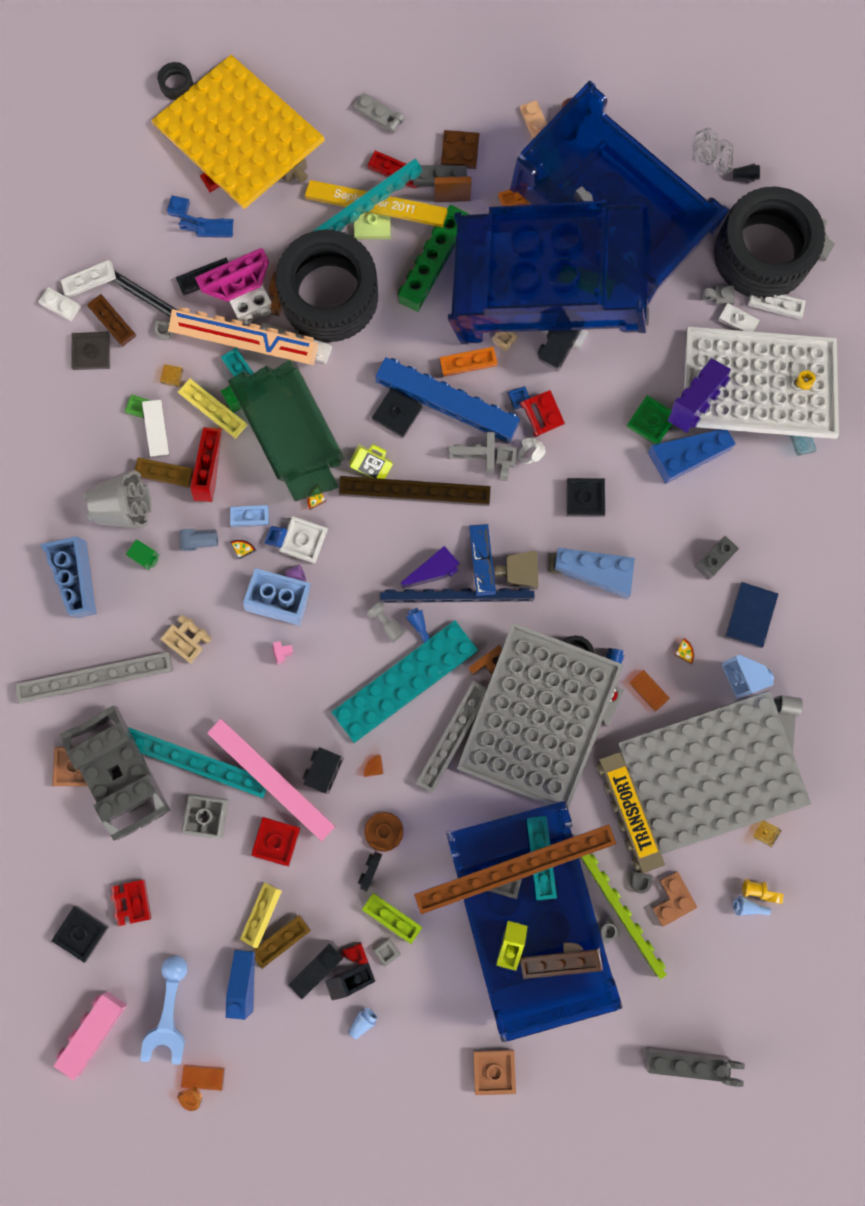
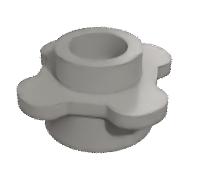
(614, 932)

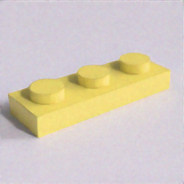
(260, 915)

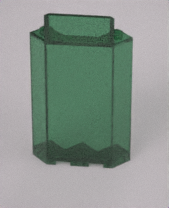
(289, 428)

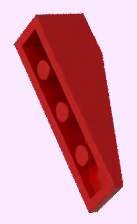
(206, 465)

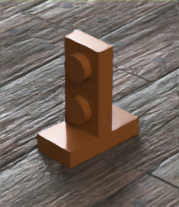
(486, 661)

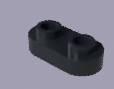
(366, 879)

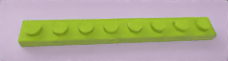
(624, 915)

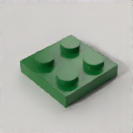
(650, 420)

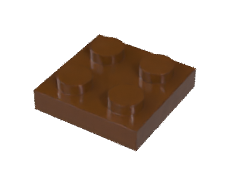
(460, 149)

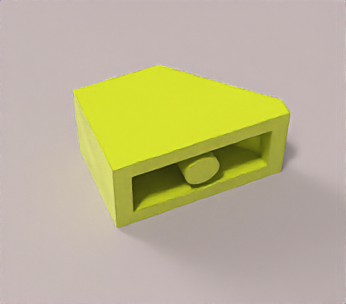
(512, 945)

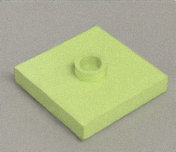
(372, 226)

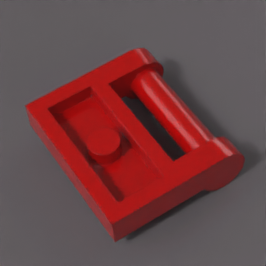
(547, 410)

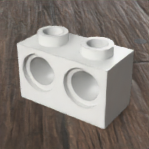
(250, 301)

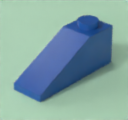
(241, 985)

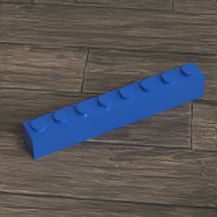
(447, 400)

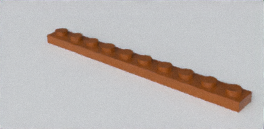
(514, 869)

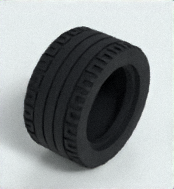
(781, 209)
(319, 250)

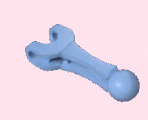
(166, 1034)

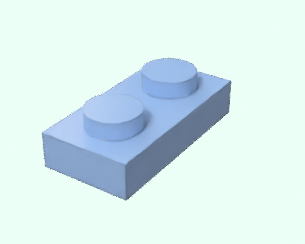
(249, 516)

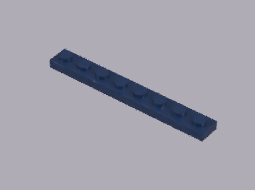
(448, 595)

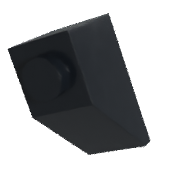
(350, 981)

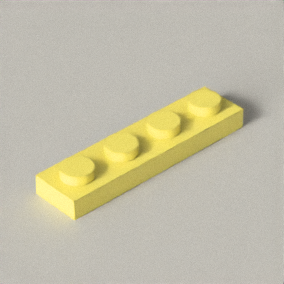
(212, 408)

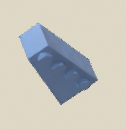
(597, 569)
(72, 574)

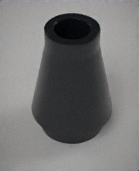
(747, 173)

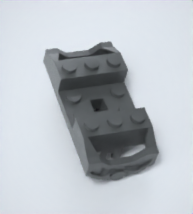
(96, 763)

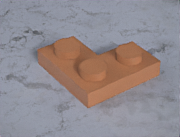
(679, 901)

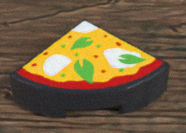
(242, 548)

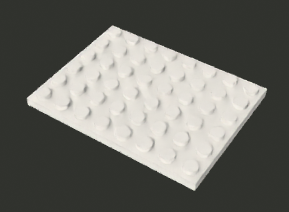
(763, 381)

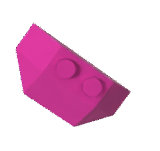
(235, 276)

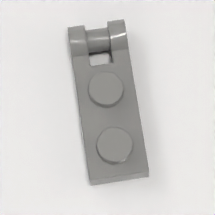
(378, 113)

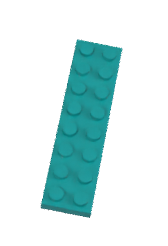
(404, 681)

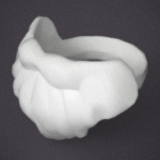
(536, 455)

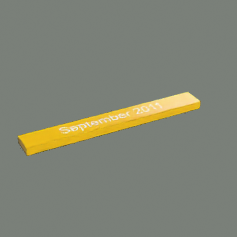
(391, 207)

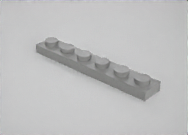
(452, 737)

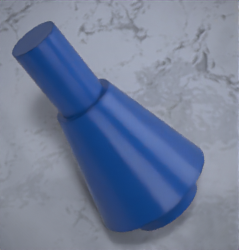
(417, 620)

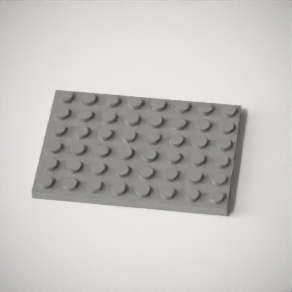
(539, 716)
(715, 772)

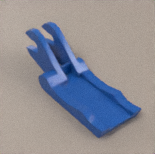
(207, 227)

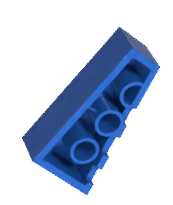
(689, 453)

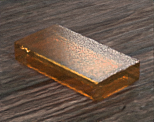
(649, 690)
(203, 1077)

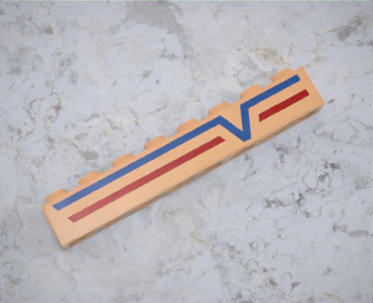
(243, 337)

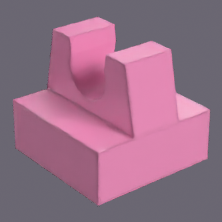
(281, 652)

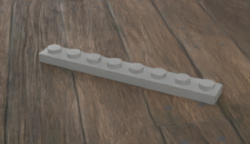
(94, 677)

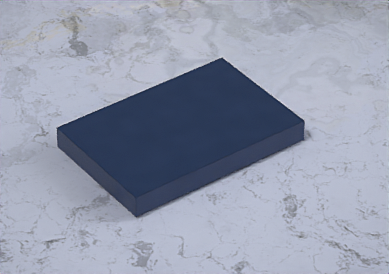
(751, 615)

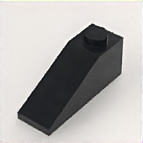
(317, 970)

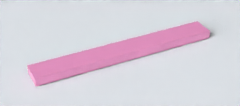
(271, 780)

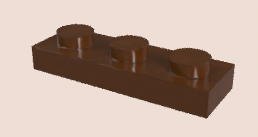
(111, 320)

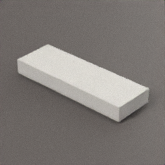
(88, 279)
(780, 305)
(155, 428)

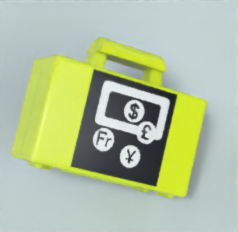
(370, 462)

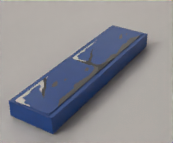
(482, 560)

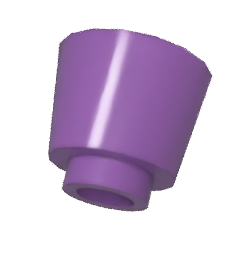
(296, 573)

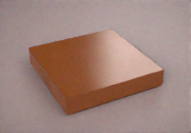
(452, 189)

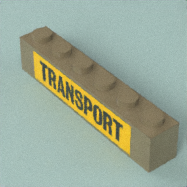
(630, 812)

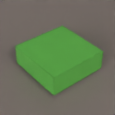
(135, 406)

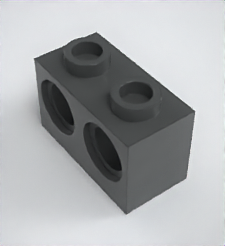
(716, 557)

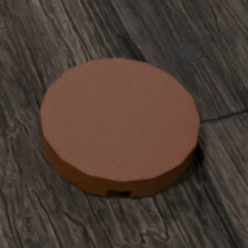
(383, 831)

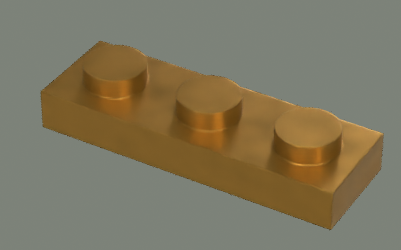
(164, 472)
(281, 941)

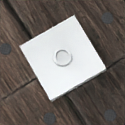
(303, 540)

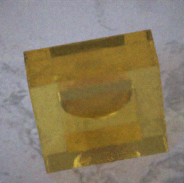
(171, 375)
(767, 833)

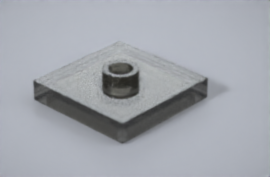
(90, 350)

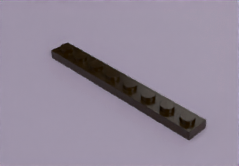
(414, 490)

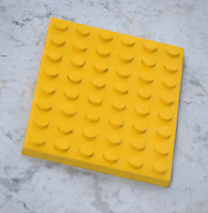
(238, 131)

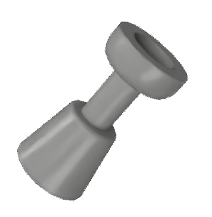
(392, 629)

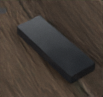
(188, 282)

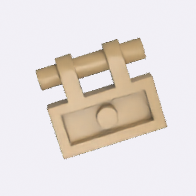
(181, 643)

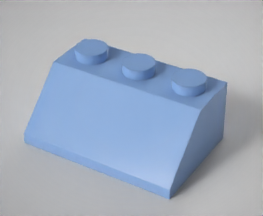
(277, 597)
(747, 675)

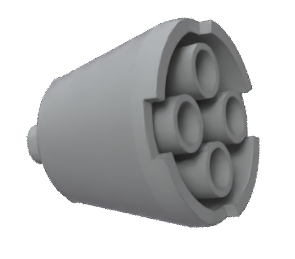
(120, 501)

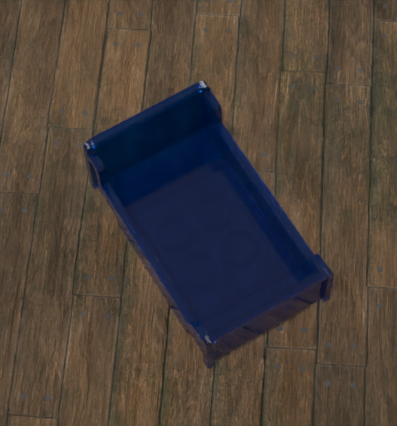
(596, 153)
(551, 269)
(539, 1003)

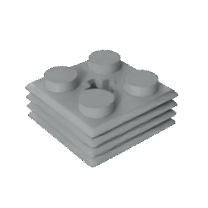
(198, 805)

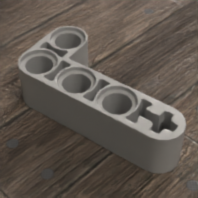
(788, 709)

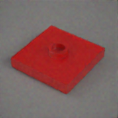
(275, 841)

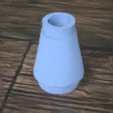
(362, 1023)

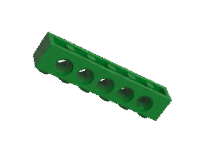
(415, 298)

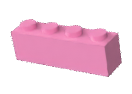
(90, 1035)

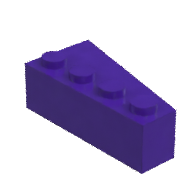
(697, 398)

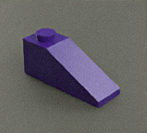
(435, 568)

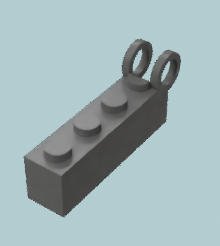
(692, 1065)

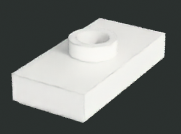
(738, 319)

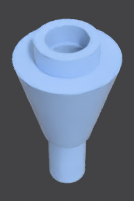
(746, 907)

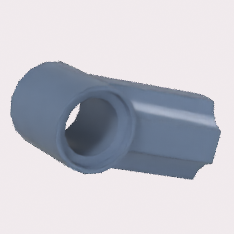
(192, 539)

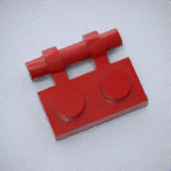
(136, 900)

